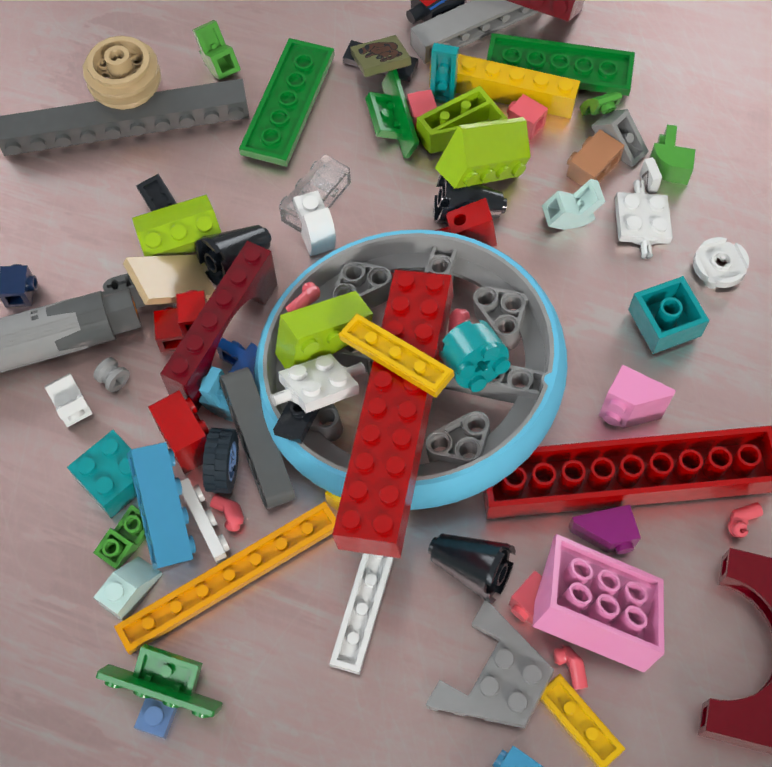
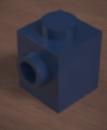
(17, 286)

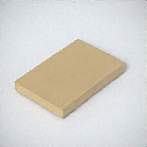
(163, 277)

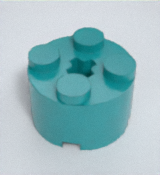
(474, 354)

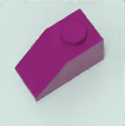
(608, 529)

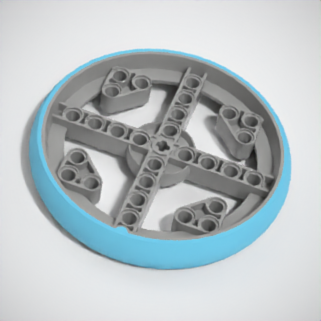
(504, 286)

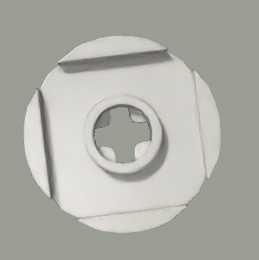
(720, 276)

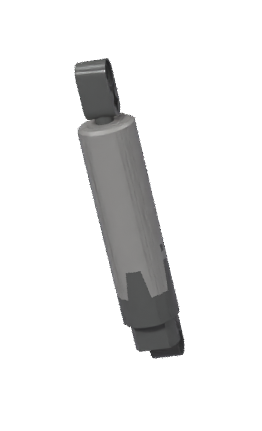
(69, 324)

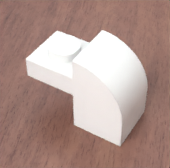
(316, 222)
(68, 400)

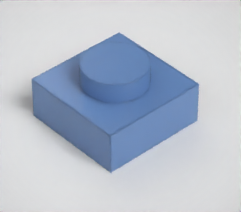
(155, 718)

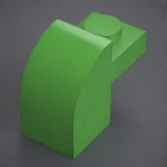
(215, 53)
(673, 161)

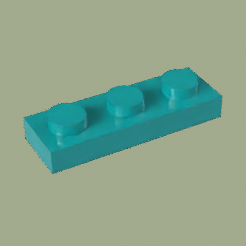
(444, 72)

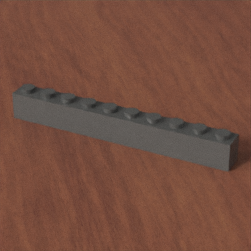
(97, 122)

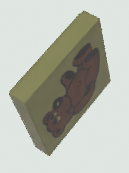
(380, 56)

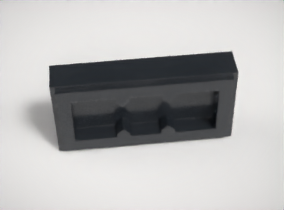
(155, 193)
(294, 422)

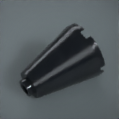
(451, 199)
(222, 248)
(474, 562)

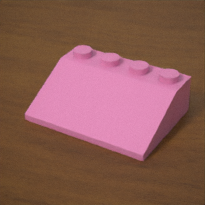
(601, 604)

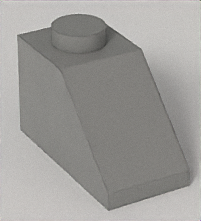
(622, 128)

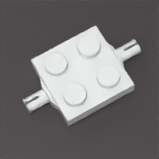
(643, 218)
(318, 383)

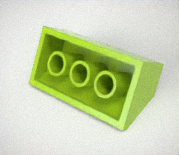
(485, 152)

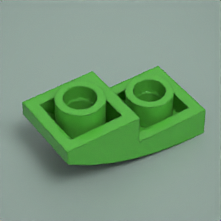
(601, 104)
(122, 541)

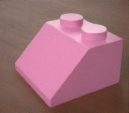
(635, 399)

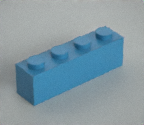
(160, 505)

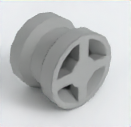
(111, 374)

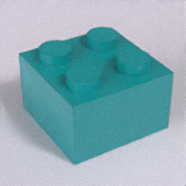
(668, 314)
(106, 473)

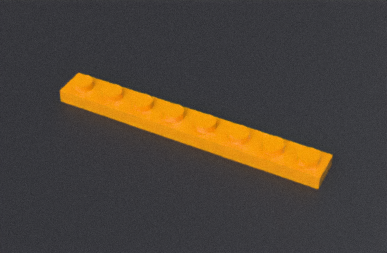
(225, 578)

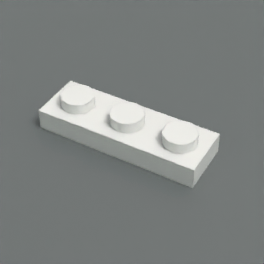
(205, 521)

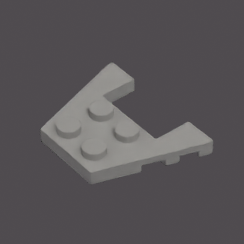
(509, 682)

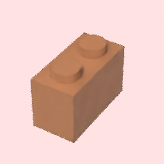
(595, 159)

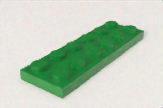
(594, 67)
(287, 102)

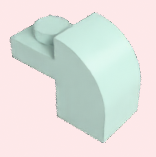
(574, 210)

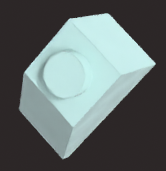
(127, 588)

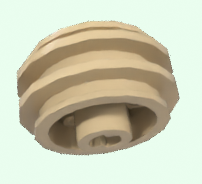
(130, 71)

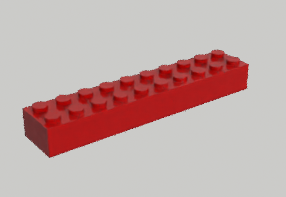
(393, 423)
(636, 472)

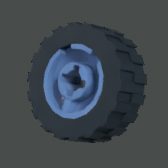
(220, 460)

